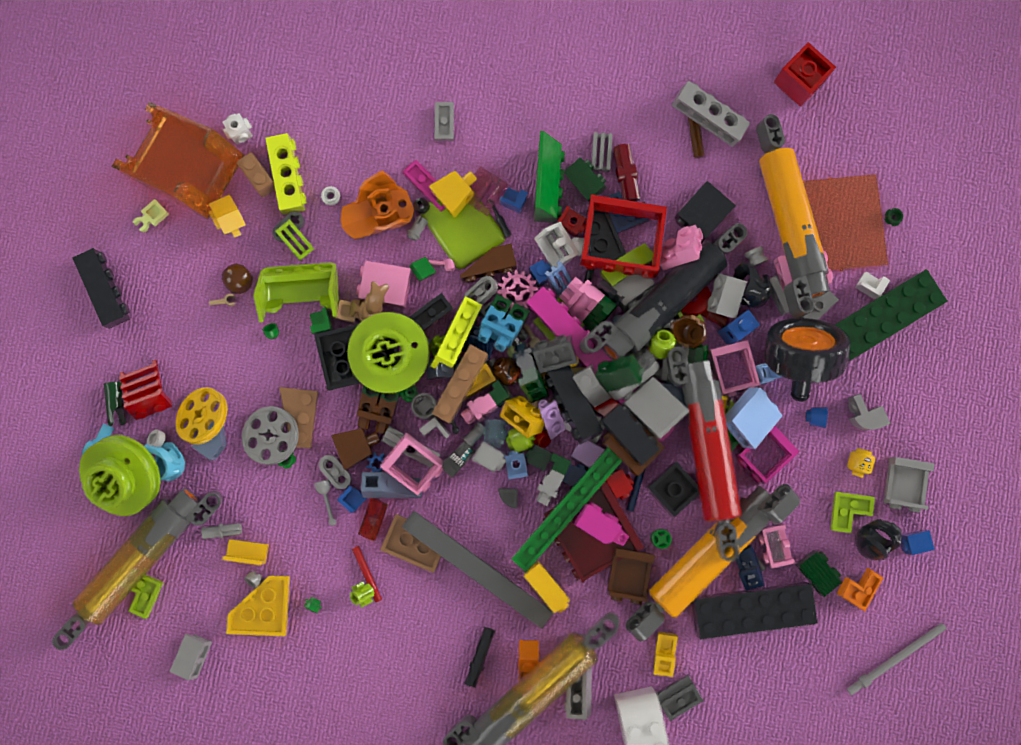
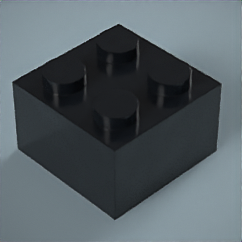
(673, 489)

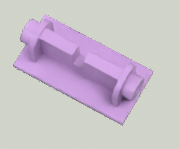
(551, 417)

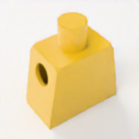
(454, 191)

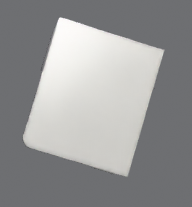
(871, 285)

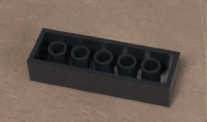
(754, 610)

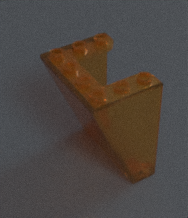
(182, 161)

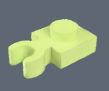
(153, 213)

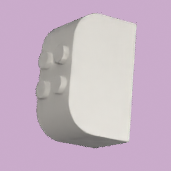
(641, 717)

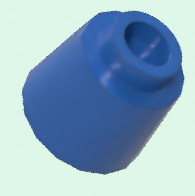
(817, 416)

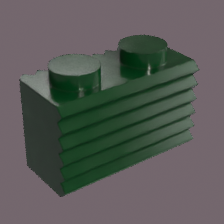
(619, 373)
(819, 573)

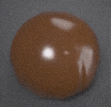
(237, 278)

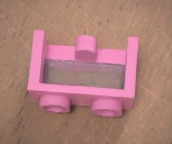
(776, 546)

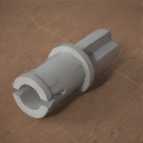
(221, 531)

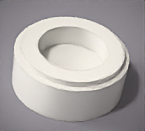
(156, 438)

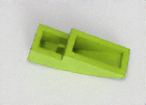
(639, 255)

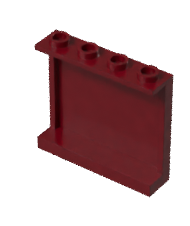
(585, 551)

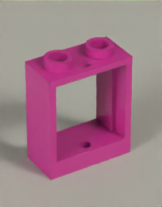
(787, 447)

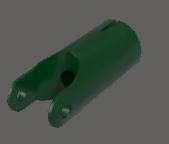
(114, 401)

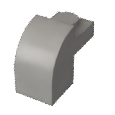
(864, 418)

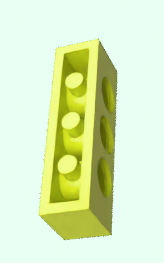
(276, 146)

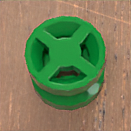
(663, 540)

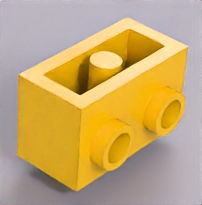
(522, 416)

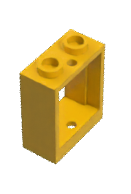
(547, 587)

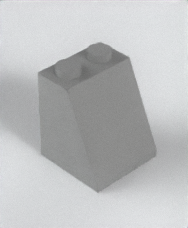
(655, 407)

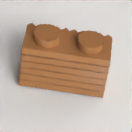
(256, 174)

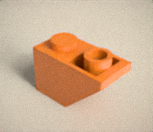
(527, 656)

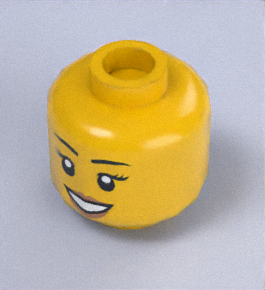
(860, 462)

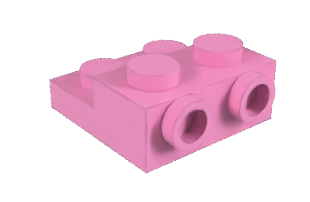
(683, 248)

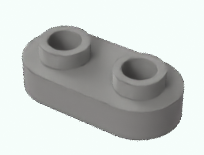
(481, 290)
(334, 473)

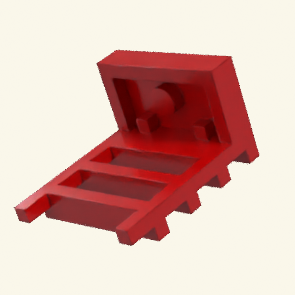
(147, 399)

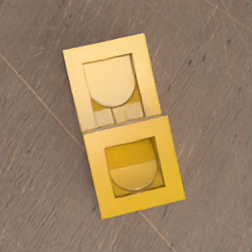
(665, 654)

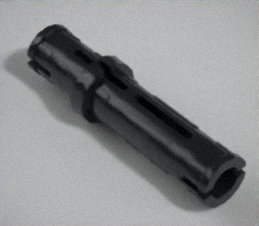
(477, 663)

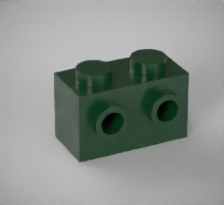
(584, 179)

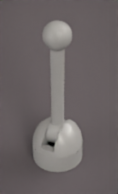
(323, 488)

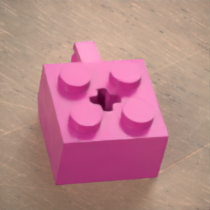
(599, 525)

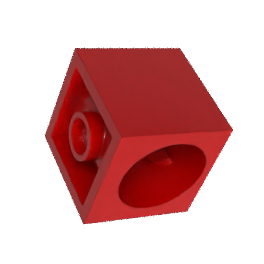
(804, 74)

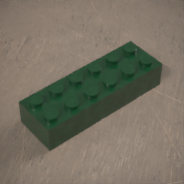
(891, 312)

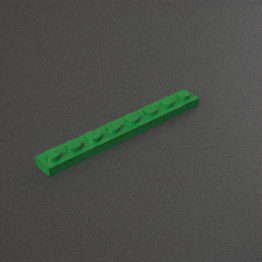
(566, 510)

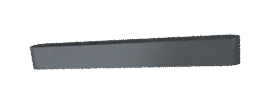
(477, 569)

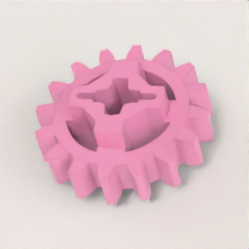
(525, 289)

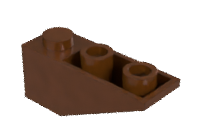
(495, 261)

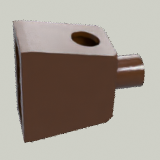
(354, 446)

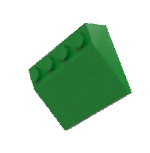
(548, 179)

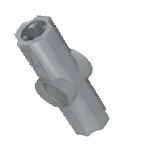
(393, 436)

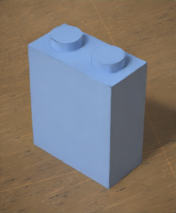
(752, 417)

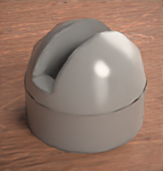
(253, 579)

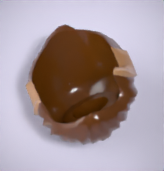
(689, 331)

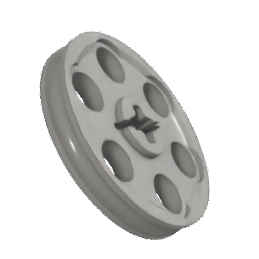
(272, 443)

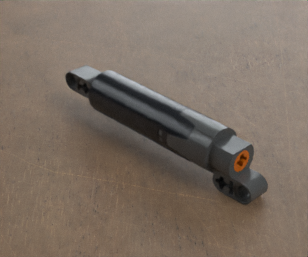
(664, 299)

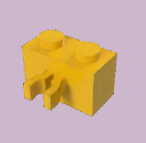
(226, 216)

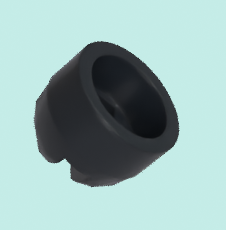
(426, 206)

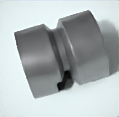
(423, 406)

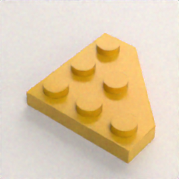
(262, 610)

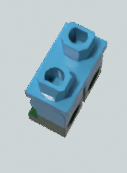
(498, 327)

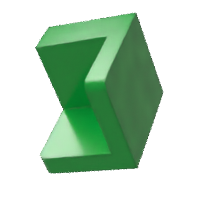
(321, 321)

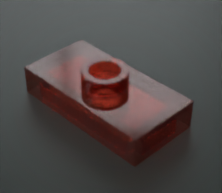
(373, 519)

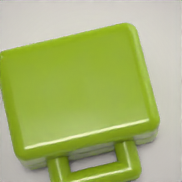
(466, 235)

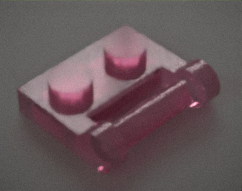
(480, 188)

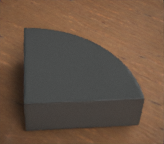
(509, 496)

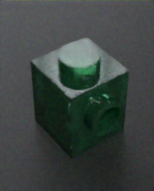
(538, 457)

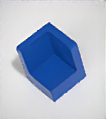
(513, 199)
(351, 499)

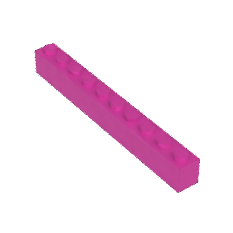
(560, 322)

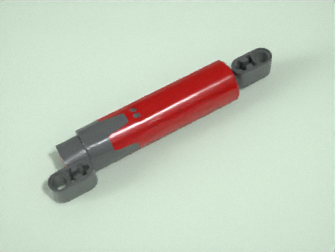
(709, 447)

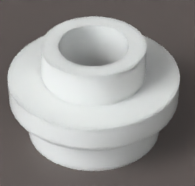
(330, 190)

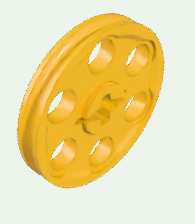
(199, 422)

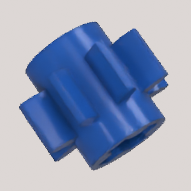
(373, 461)

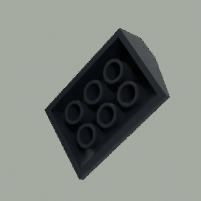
(334, 356)

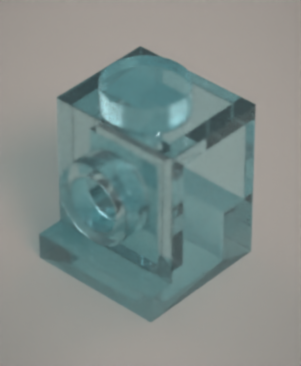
(495, 432)

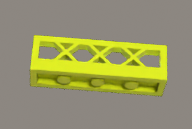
(457, 333)

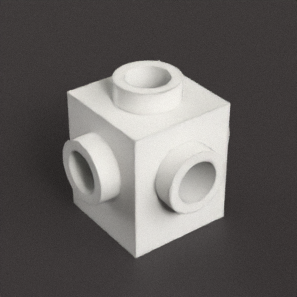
(237, 128)

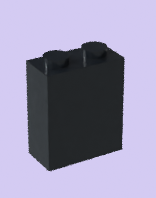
(705, 210)

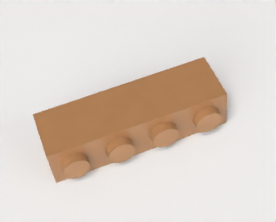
(460, 384)

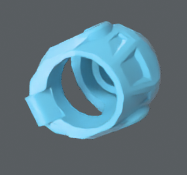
(169, 461)

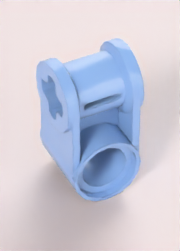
(765, 374)

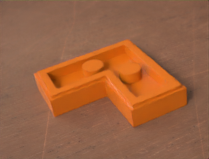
(863, 592)

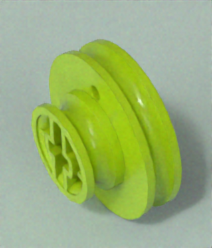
(411, 363)
(119, 475)

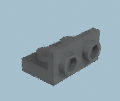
(554, 353)

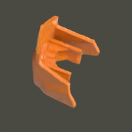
(365, 214)

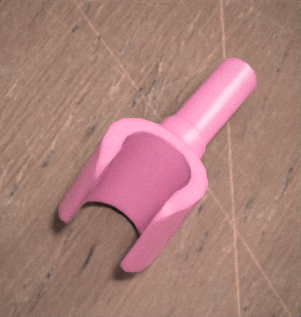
(449, 264)

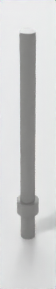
(865, 680)

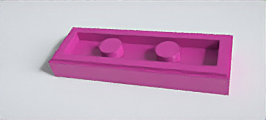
(422, 180)

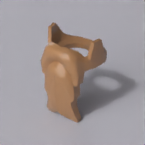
(372, 303)

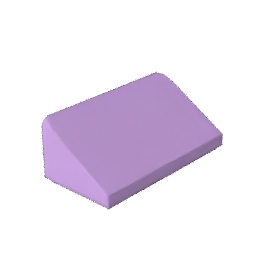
(587, 453)

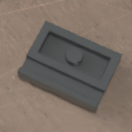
(679, 697)

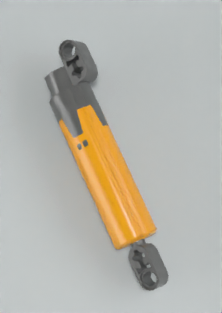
(793, 219)
(703, 562)

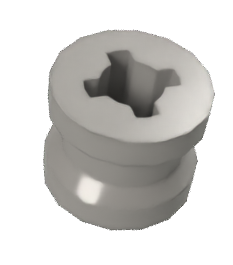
(756, 256)

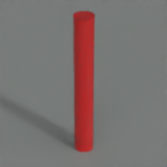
(366, 572)

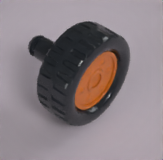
(806, 353)

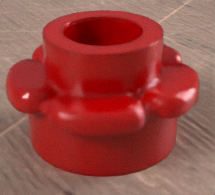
(542, 439)

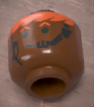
(506, 371)

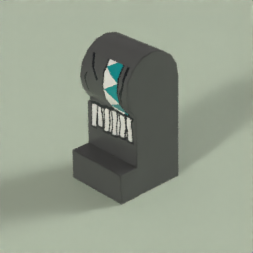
(458, 459)

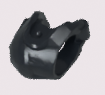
(758, 287)
(872, 544)

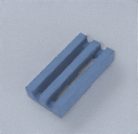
(550, 275)

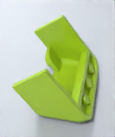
(296, 284)

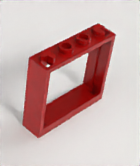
(627, 208)

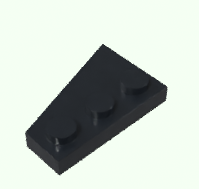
(604, 238)

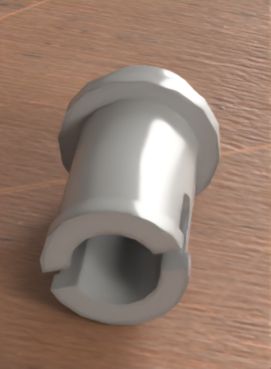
(417, 228)
(474, 434)

